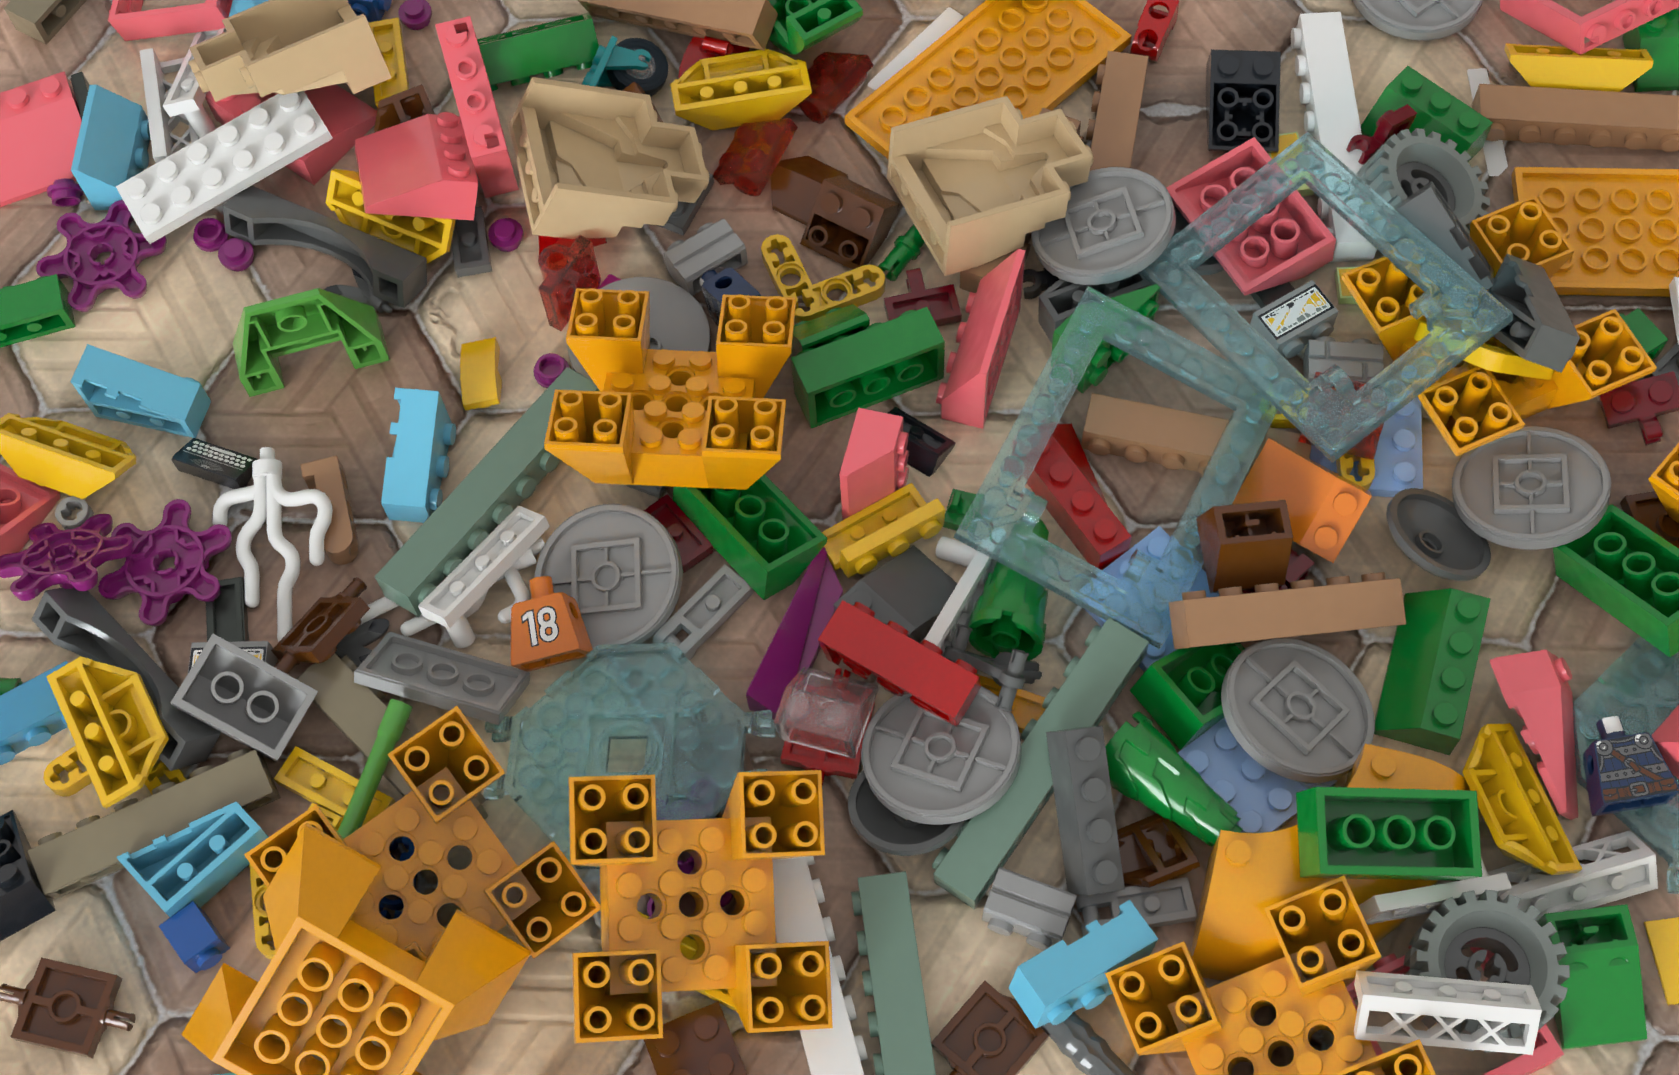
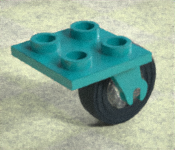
(628, 62)

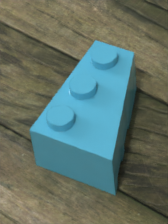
(139, 393)
(419, 456)
(196, 859)
(1074, 974)

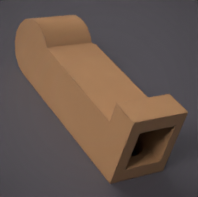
(341, 537)

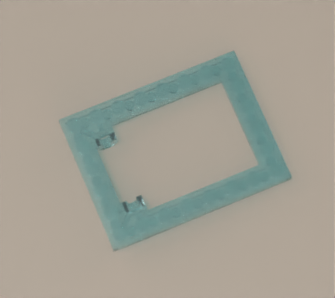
(1455, 305)
(1002, 527)

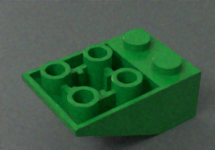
(1143, 302)
(1605, 977)

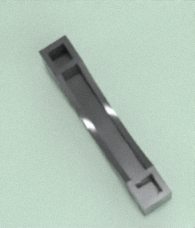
(269, 219)
(85, 627)

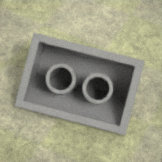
(244, 697)

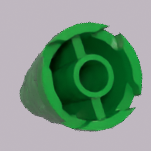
(1010, 611)
(1153, 773)

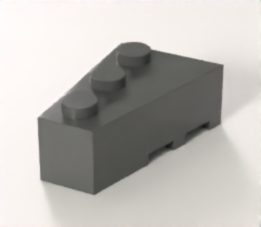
(1063, 297)

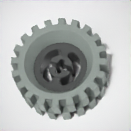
(1413, 160)
(1519, 947)

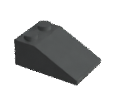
(904, 591)

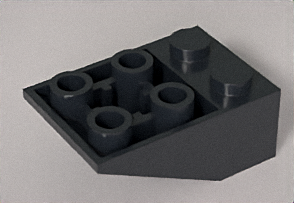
(1242, 99)
(20, 890)

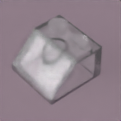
(825, 711)

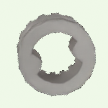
(64, 510)

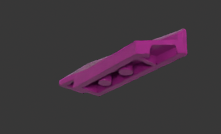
(797, 635)

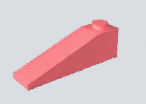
(1541, 695)

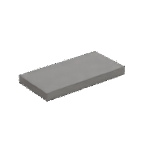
(442, 677)

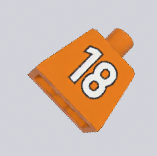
(547, 628)

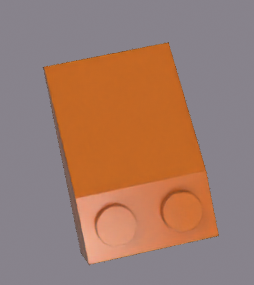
(1319, 501)

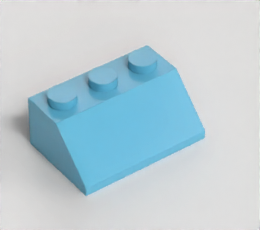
(109, 146)

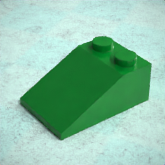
(1186, 689)

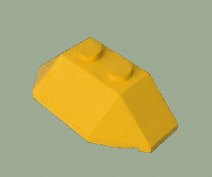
(1564, 69)
(740, 89)
(416, 234)
(62, 454)
(110, 725)
(1516, 803)

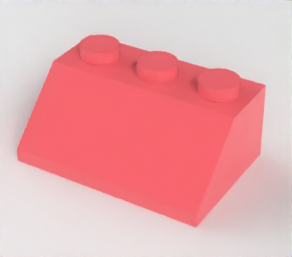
(873, 460)

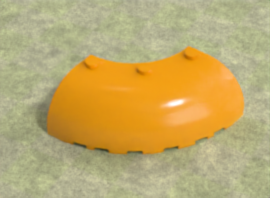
(1264, 868)

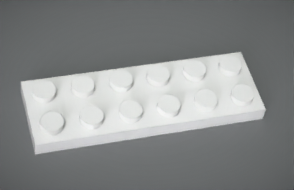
(223, 163)

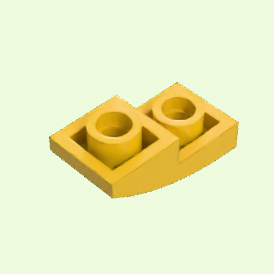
(479, 374)

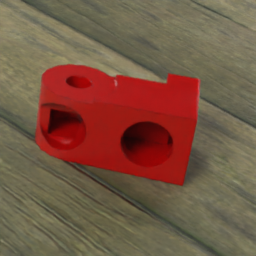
(1154, 28)

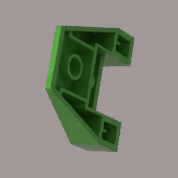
(300, 324)

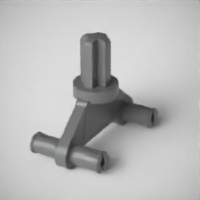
(1007, 668)

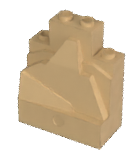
(289, 50)
(600, 160)
(984, 178)

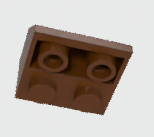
(848, 222)
(1245, 544)

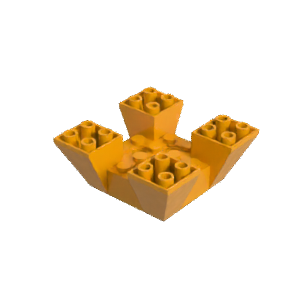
(1482, 405)
(673, 412)
(445, 771)
(320, 957)
(768, 981)
(1175, 1011)

